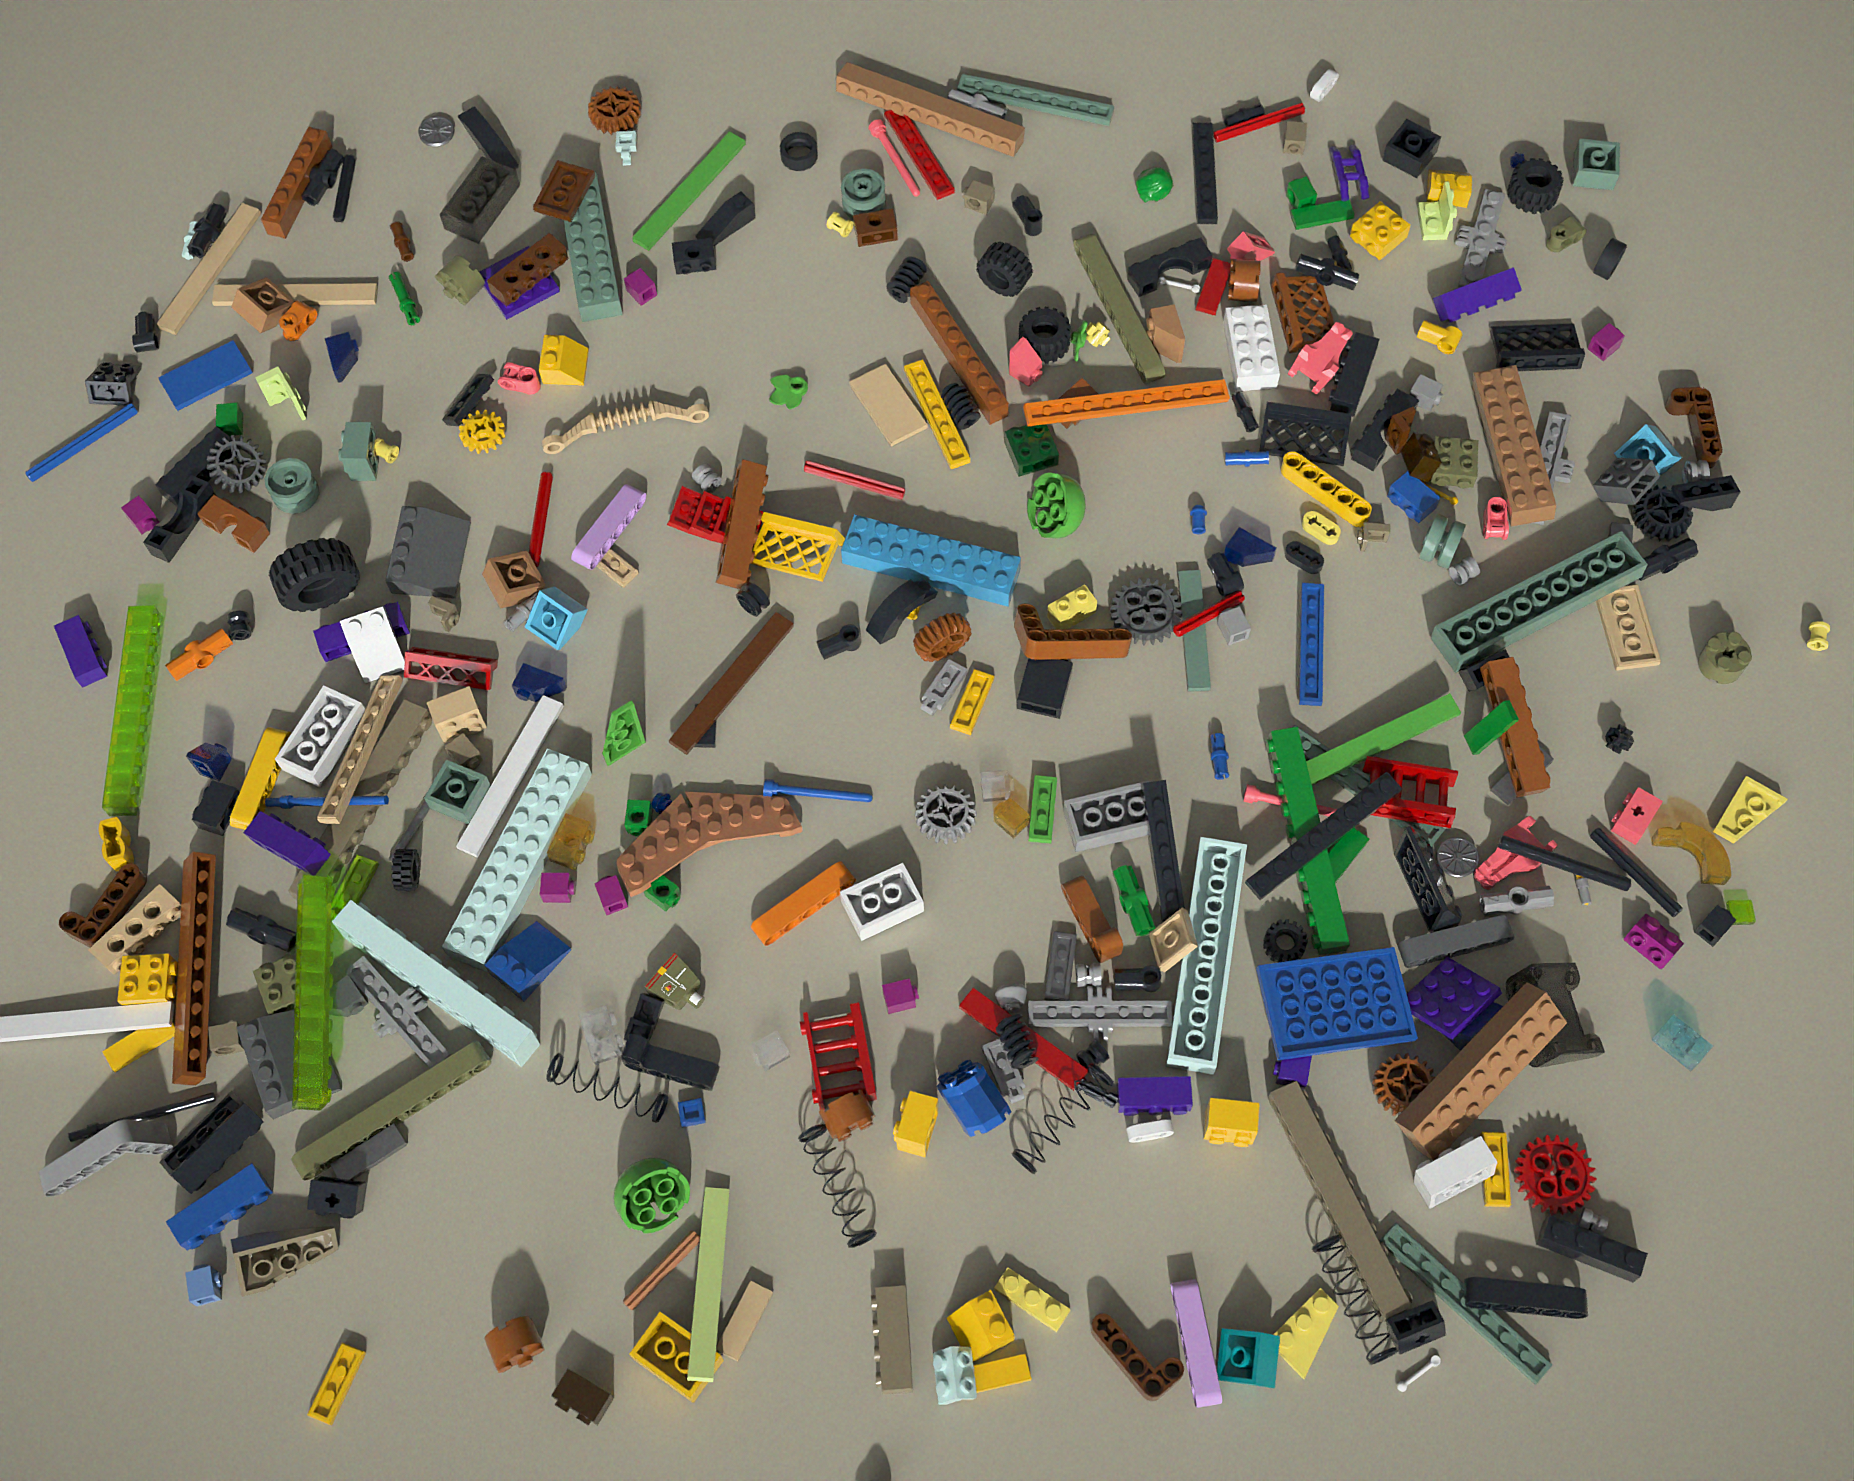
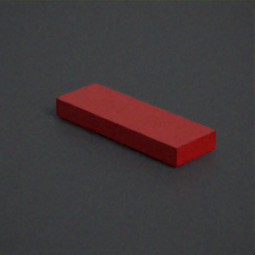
(1214, 287)

